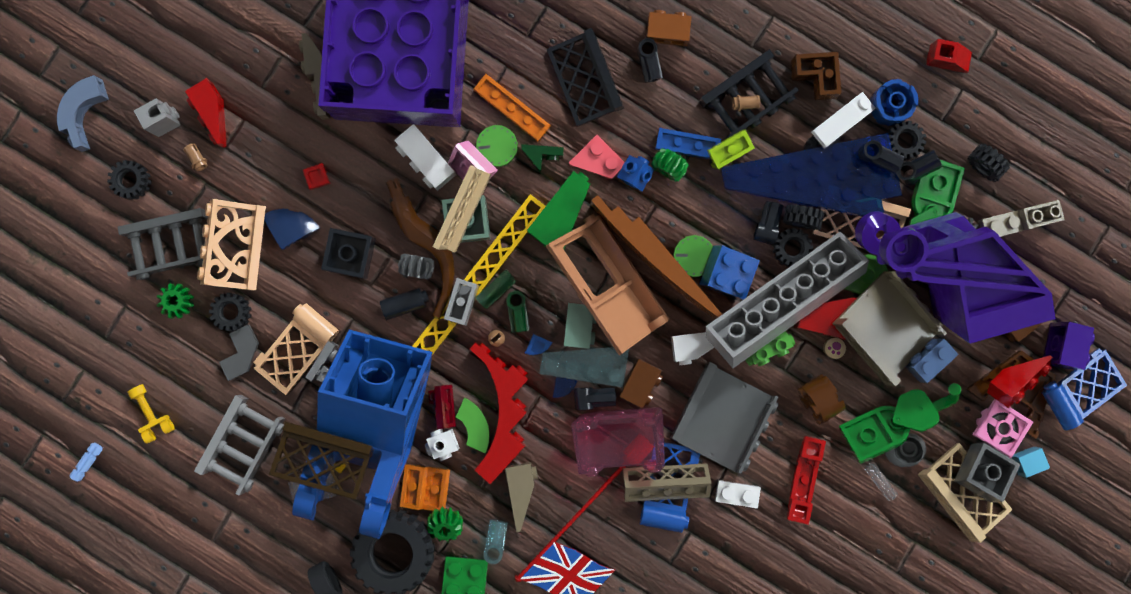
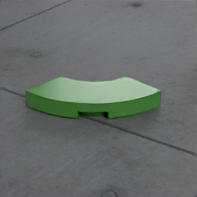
(476, 425)

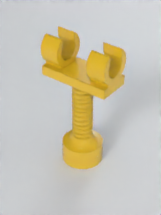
(165, 423)

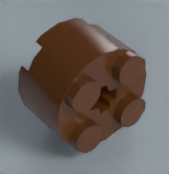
(821, 398)

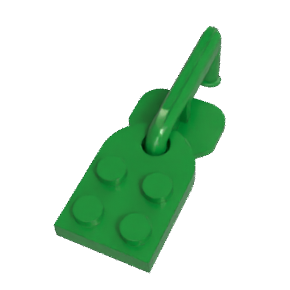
(937, 192)
(875, 434)
(464, 576)

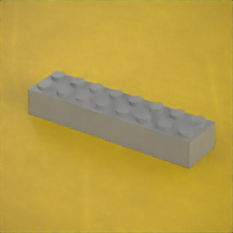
(786, 299)

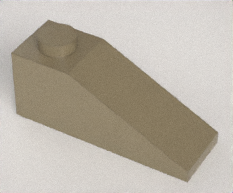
(520, 484)

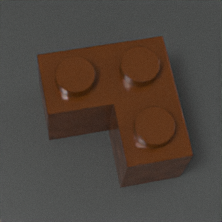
(822, 69)

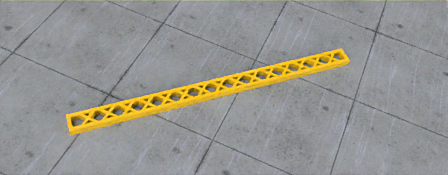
(503, 233)

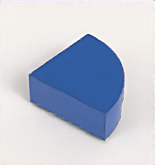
(537, 345)

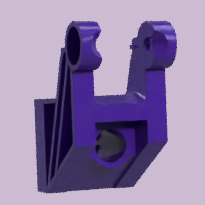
(970, 273)

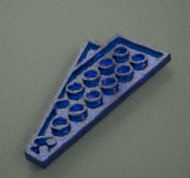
(819, 178)

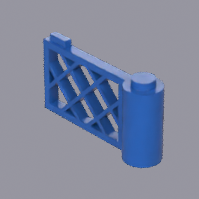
(1066, 403)
(668, 515)

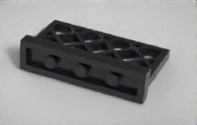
(602, 70)

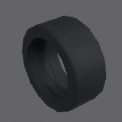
(324, 579)

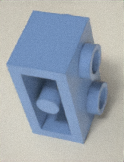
(931, 360)

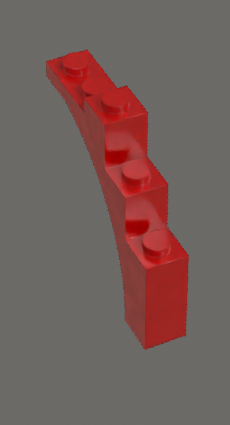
(505, 443)

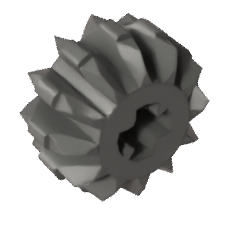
(416, 266)

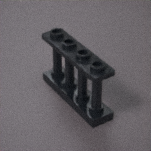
(747, 76)

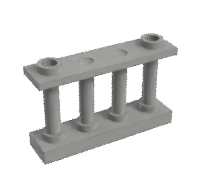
(229, 426)

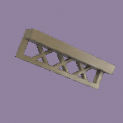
(667, 486)

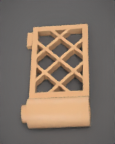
(312, 326)

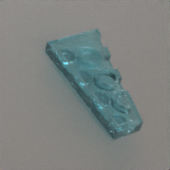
(587, 365)

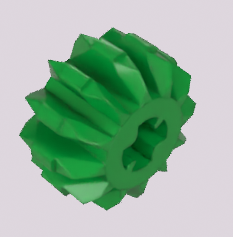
(669, 164)
(167, 301)
(444, 524)

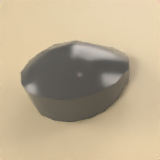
(908, 453)

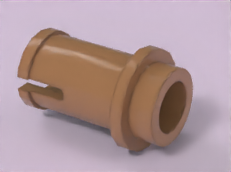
(747, 102)
(194, 155)

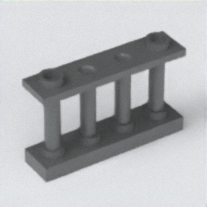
(153, 227)

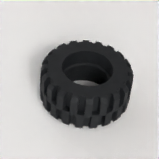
(389, 581)

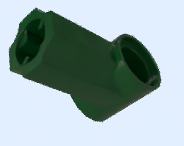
(517, 314)

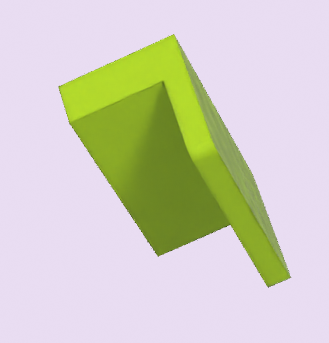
(730, 149)

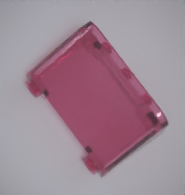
(619, 440)

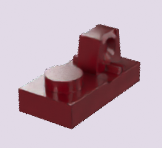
(444, 401)

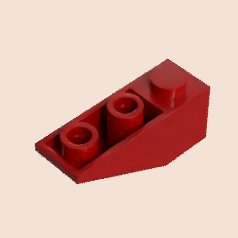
(210, 106)
(1014, 381)

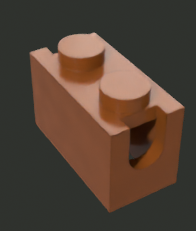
(669, 28)

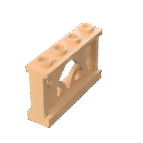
(253, 223)

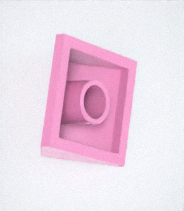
(466, 155)

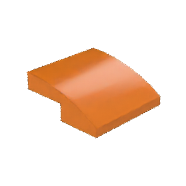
(424, 487)

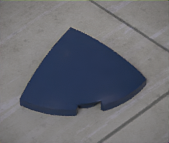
(289, 226)

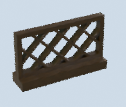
(326, 441)

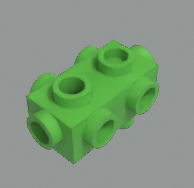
(778, 346)

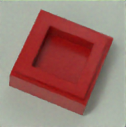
(316, 176)

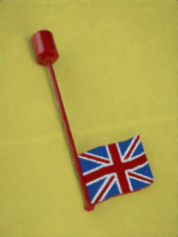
(564, 568)

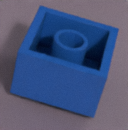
(729, 272)

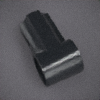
(649, 62)
(882, 156)
(921, 167)
(767, 228)
(589, 398)

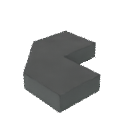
(246, 346)

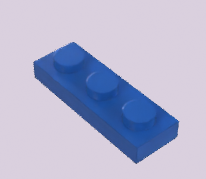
(685, 143)

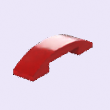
(804, 480)

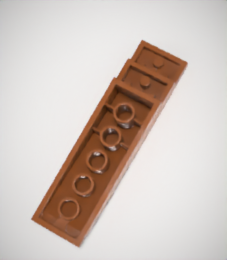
(654, 254)

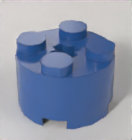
(904, 97)

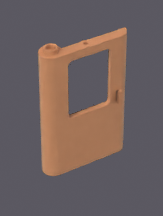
(629, 307)

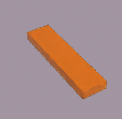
(511, 108)

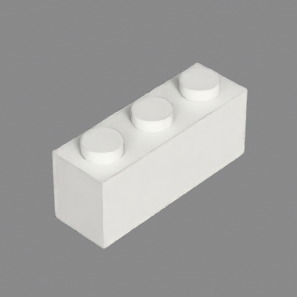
(424, 158)

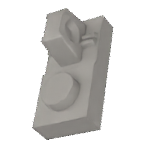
(319, 369)

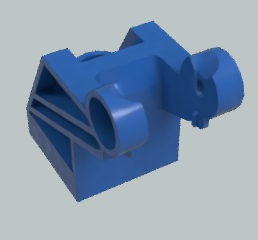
(376, 400)

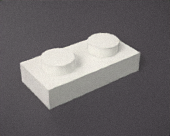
(737, 494)

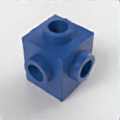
(636, 172)

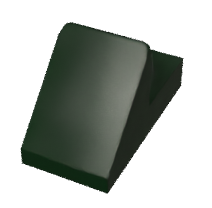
(535, 154)

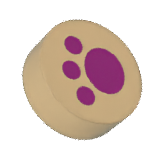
(834, 348)

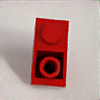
(949, 56)

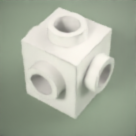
(447, 438)

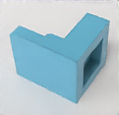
(1031, 461)

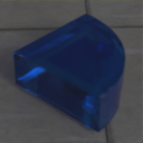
(563, 387)

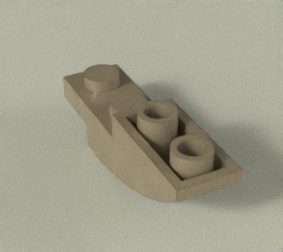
(312, 69)
(1024, 218)

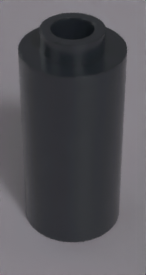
(404, 303)

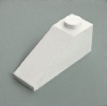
(843, 120)
(689, 347)

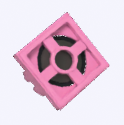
(1000, 428)

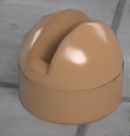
(500, 341)

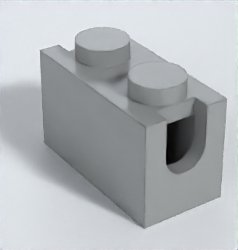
(157, 117)
(461, 302)

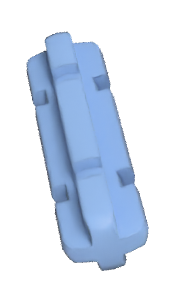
(85, 462)

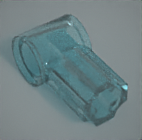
(495, 539)

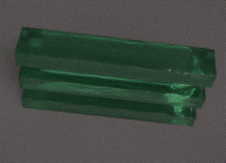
(495, 289)

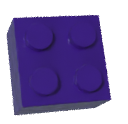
(1069, 345)

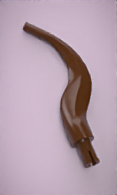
(422, 235)

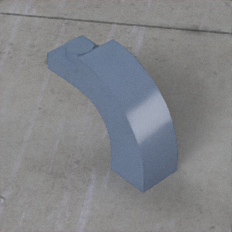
(75, 105)

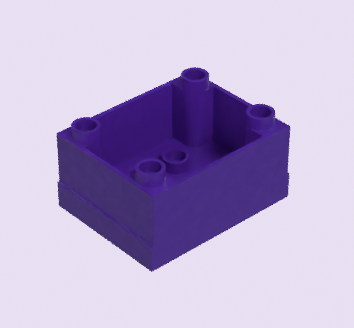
(394, 61)

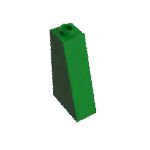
(561, 211)

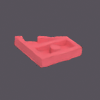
(598, 159)

